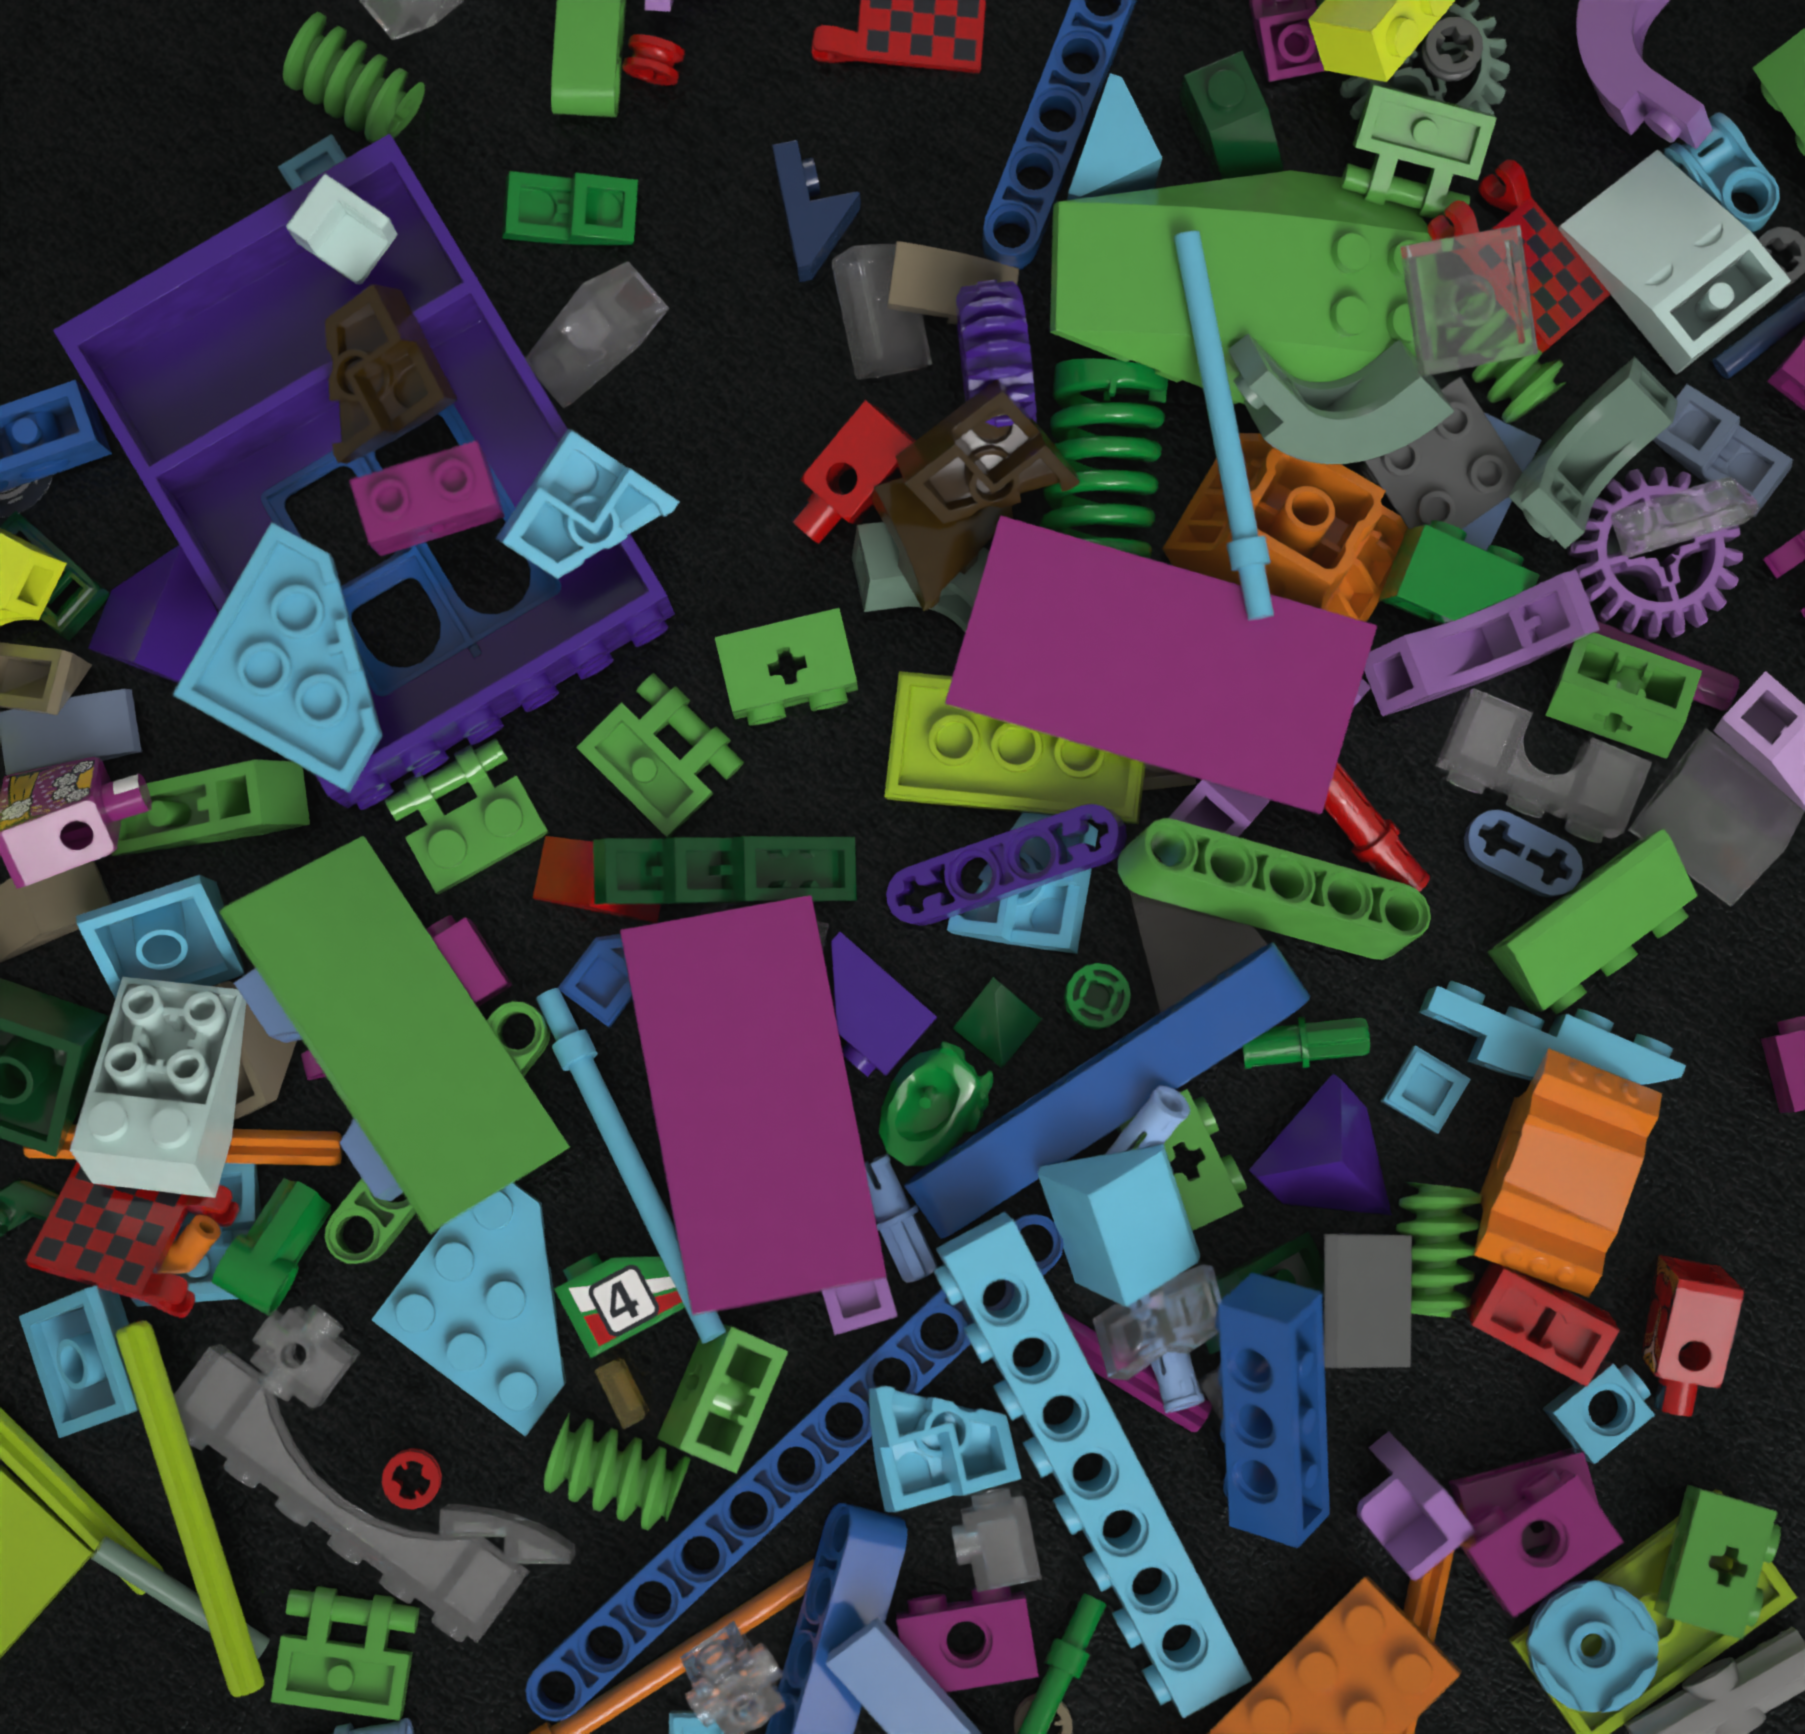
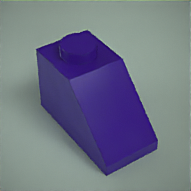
(873, 1011)

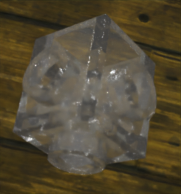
(326, 1354)
(732, 1681)

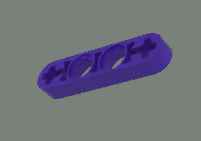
(1003, 856)

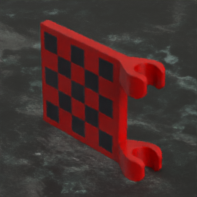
(909, 34)
(1558, 278)
(122, 1238)

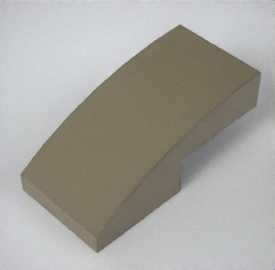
(930, 278)

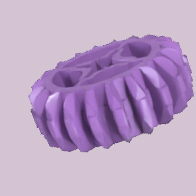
(1658, 580)

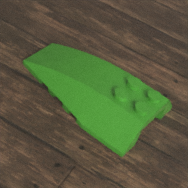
(1285, 261)

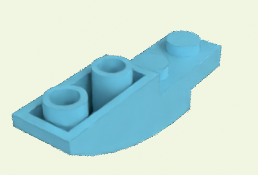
(1517, 1046)

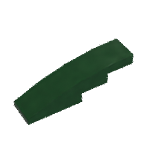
(723, 870)

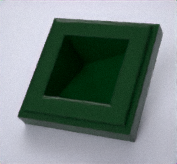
(997, 1023)

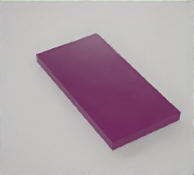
(1159, 665)
(752, 1105)

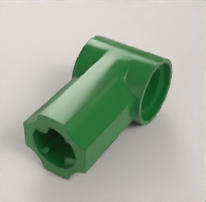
(264, 1262)

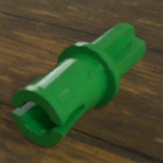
(1308, 1042)

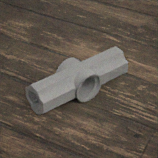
(1731, 1693)

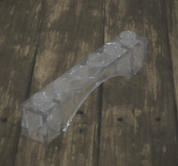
(241, 1419)

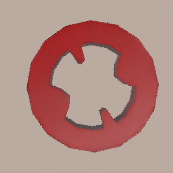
(653, 59)
(393, 1486)

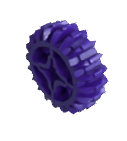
(995, 343)

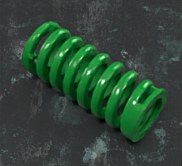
(1112, 379)

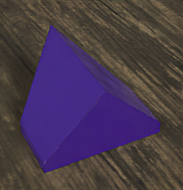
(157, 618)
(1326, 1156)

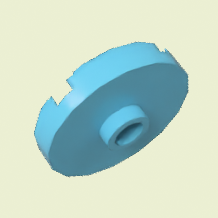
(1626, 1654)

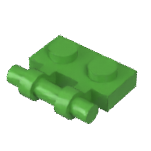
(1421, 132)
(646, 769)
(476, 833)
(344, 1674)

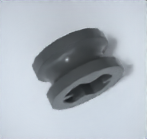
(1462, 33)
(1787, 238)

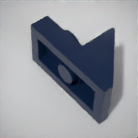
(812, 224)

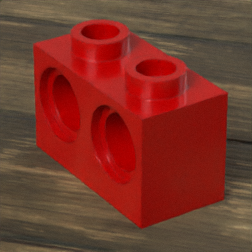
(1542, 1321)

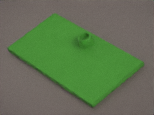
(395, 1032)

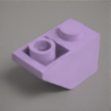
(1770, 734)

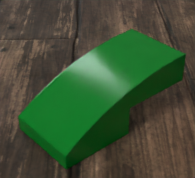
(570, 210)

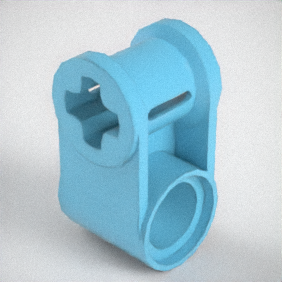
(1726, 167)

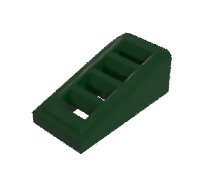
(82, 603)

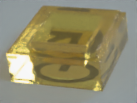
(622, 1392)

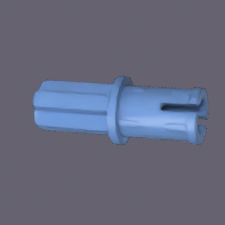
(898, 1223)

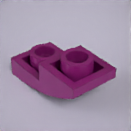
(1286, 37)

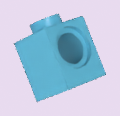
(1572, 1417)

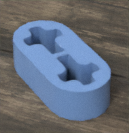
(1529, 840)

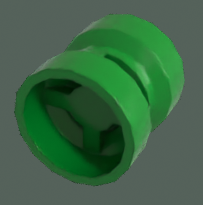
(1088, 1001)

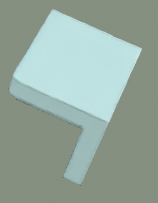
(342, 230)

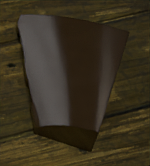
(381, 372)
(978, 465)
(929, 548)

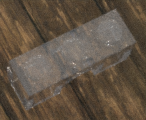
(1489, 751)

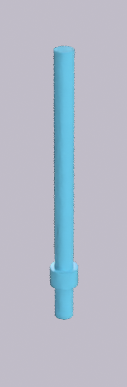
(1248, 550)
(577, 1054)

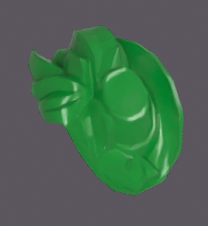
(932, 1105)

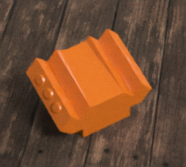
(1321, 528)
(1565, 1172)

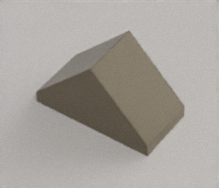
(47, 908)

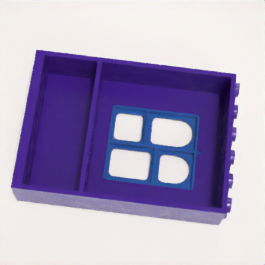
(227, 412)

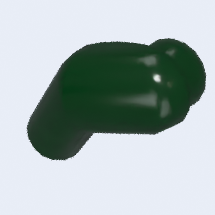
(22, 1201)

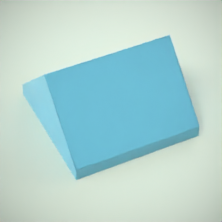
(1118, 149)
(164, 936)
(1120, 1221)
(81, 1359)

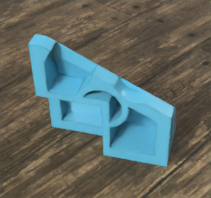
(580, 507)
(1037, 918)
(936, 1448)

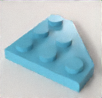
(288, 663)
(486, 1308)

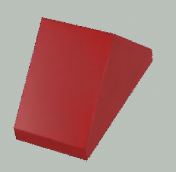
(568, 879)

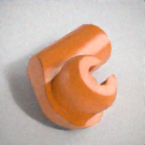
(191, 1245)

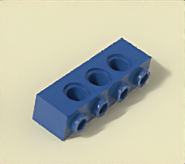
(49, 434)
(1274, 1409)

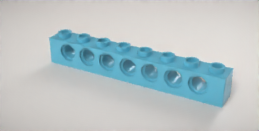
(1209, 1661)

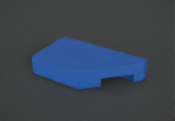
(600, 980)

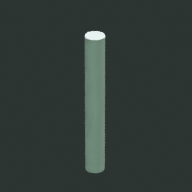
(161, 1586)

